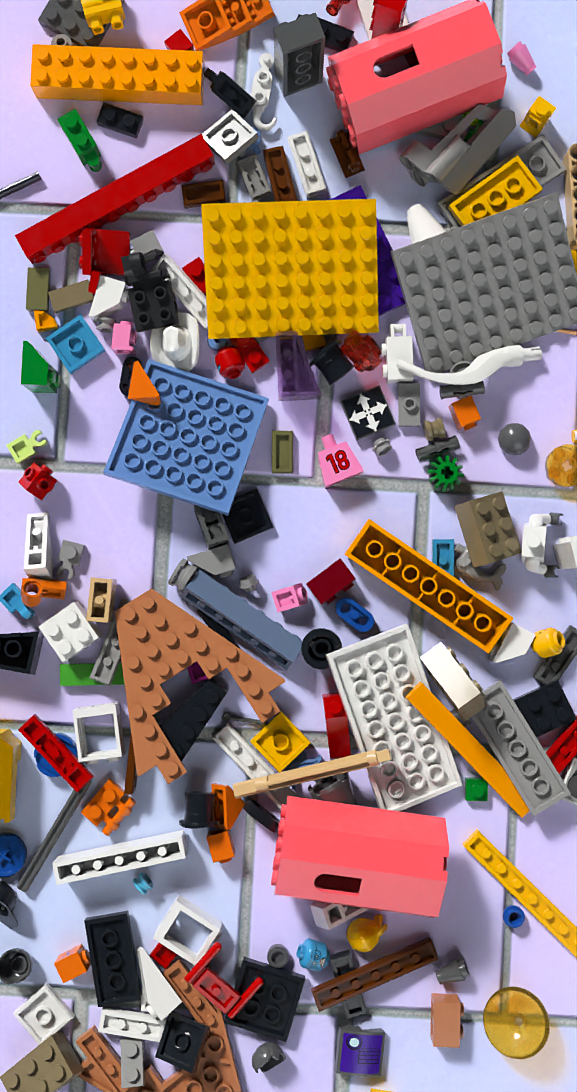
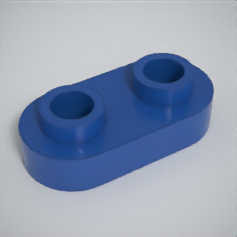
(354, 614)

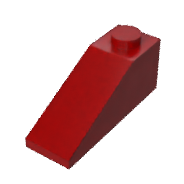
(336, 726)

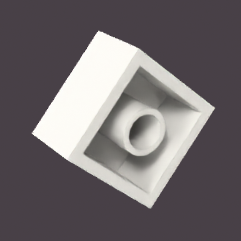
(70, 632)

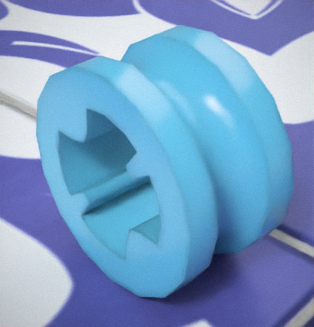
(143, 883)

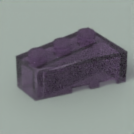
(294, 373)

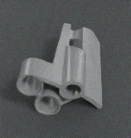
(453, 159)

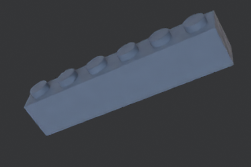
(242, 619)

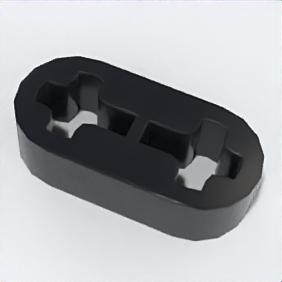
(126, 374)
(262, 815)

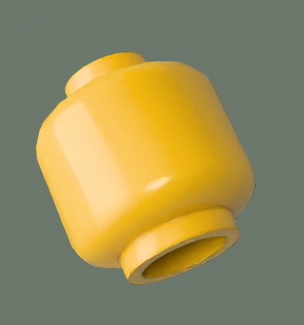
(548, 642)

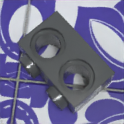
(211, 527)

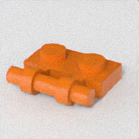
(103, 802)

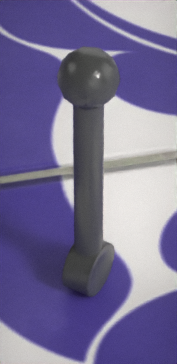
(227, 716)

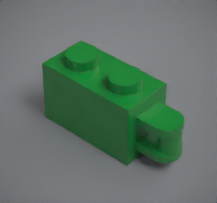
(81, 140)

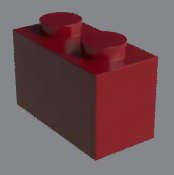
(331, 581)

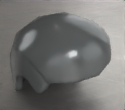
(514, 439)
(15, 966)
(267, 1057)

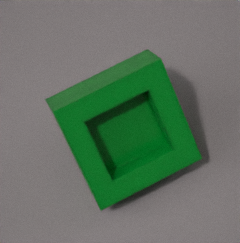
(476, 789)

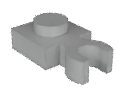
(71, 555)

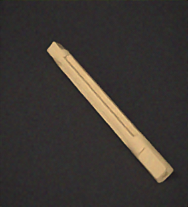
(311, 772)

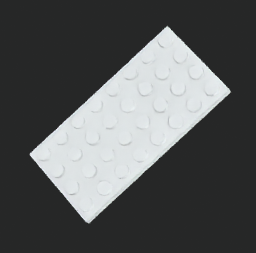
(373, 687)

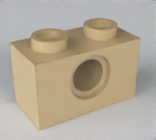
(101, 600)

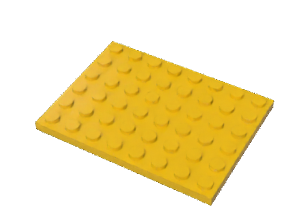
(290, 267)

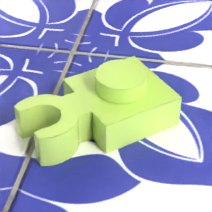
(23, 448)

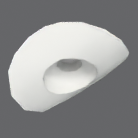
(177, 343)

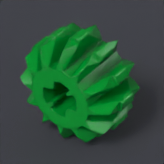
(440, 478)

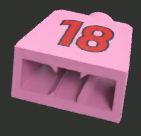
(337, 461)

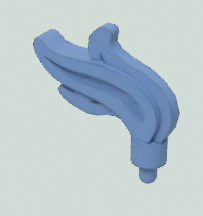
(301, 762)

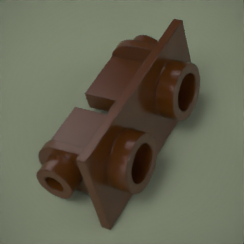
(347, 157)

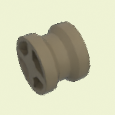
(434, 429)

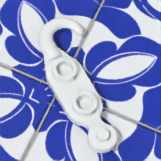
(261, 91)

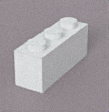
(566, 552)

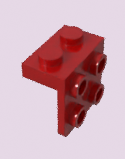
(103, 250)

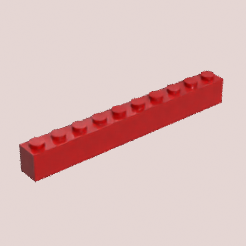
(116, 199)

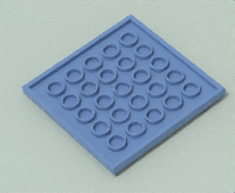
(191, 442)

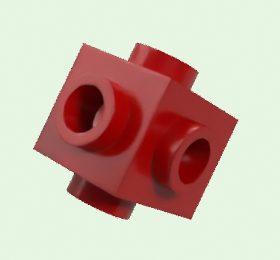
(38, 480)

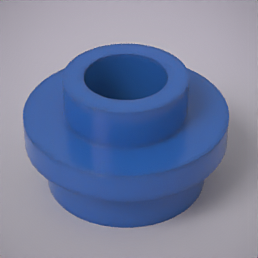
(518, 920)

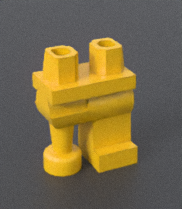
(103, 12)

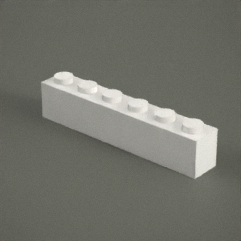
(120, 857)

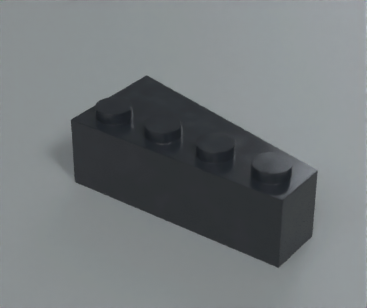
(20, 651)
(192, 716)

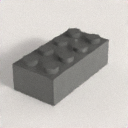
(299, 54)

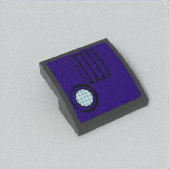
(359, 1051)

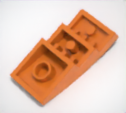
(220, 20)

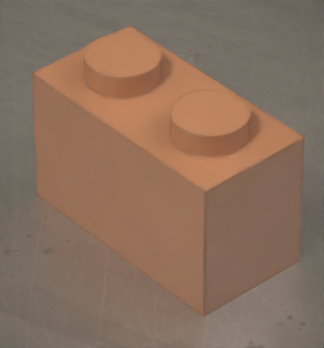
(445, 1020)

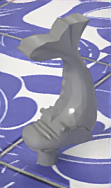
(465, 567)

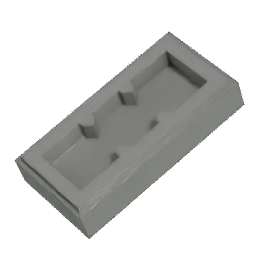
(254, 177)
(408, 404)

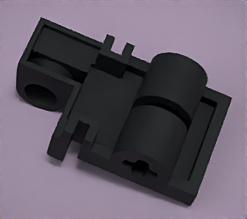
(151, 296)

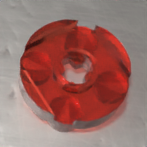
(362, 351)

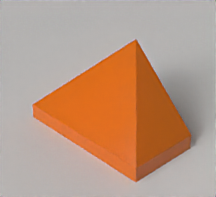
(142, 388)
(226, 806)

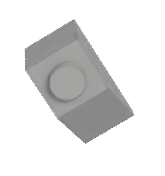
(215, 561)

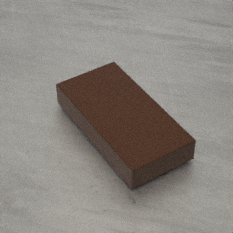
(203, 193)

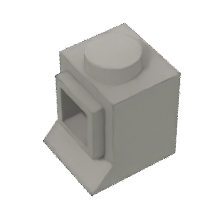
(148, 245)

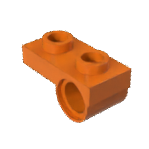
(43, 588)

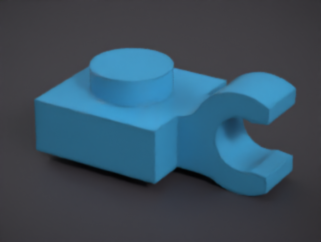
(12, 601)

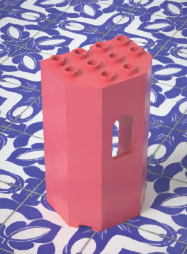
(455, 73)
(361, 857)

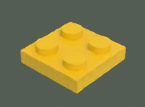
(280, 741)

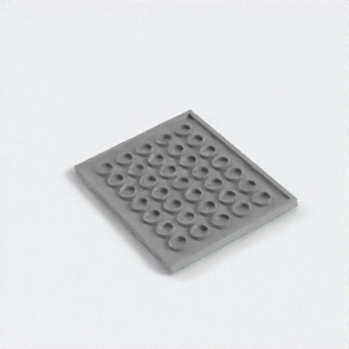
(489, 283)

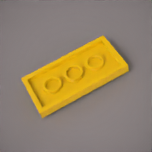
(500, 191)

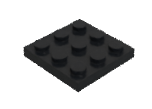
(273, 1005)

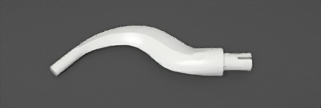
(481, 367)

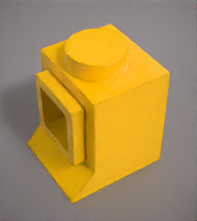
(537, 116)

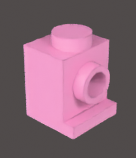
(124, 338)

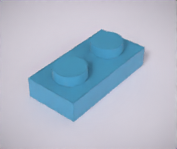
(443, 554)

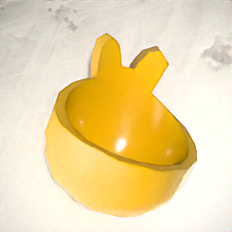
(365, 933)

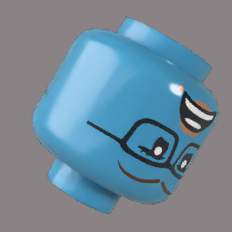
(313, 955)

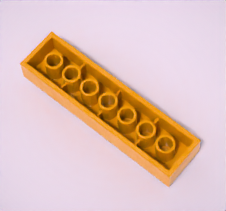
(117, 74)
(428, 586)

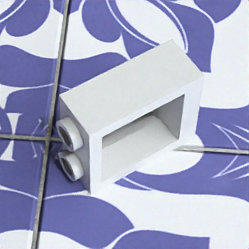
(95, 710)
(199, 915)

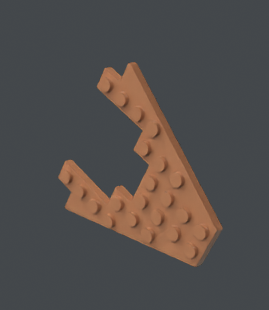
(160, 643)
(216, 1066)

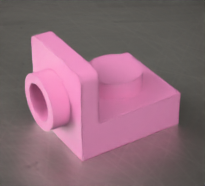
(290, 597)

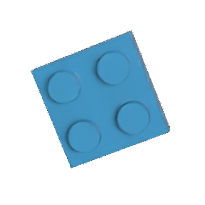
(75, 344)

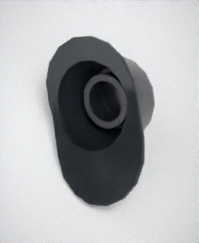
(7, 903)

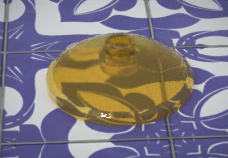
(501, 1024)

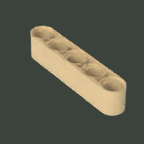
(570, 190)

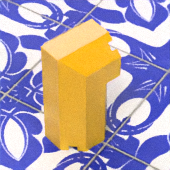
(9, 756)

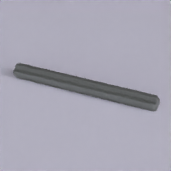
(51, 838)

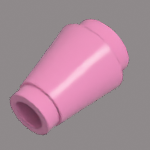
(521, 58)

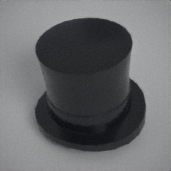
(332, 362)
(317, 645)
(199, 810)

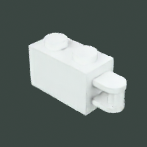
(394, 349)

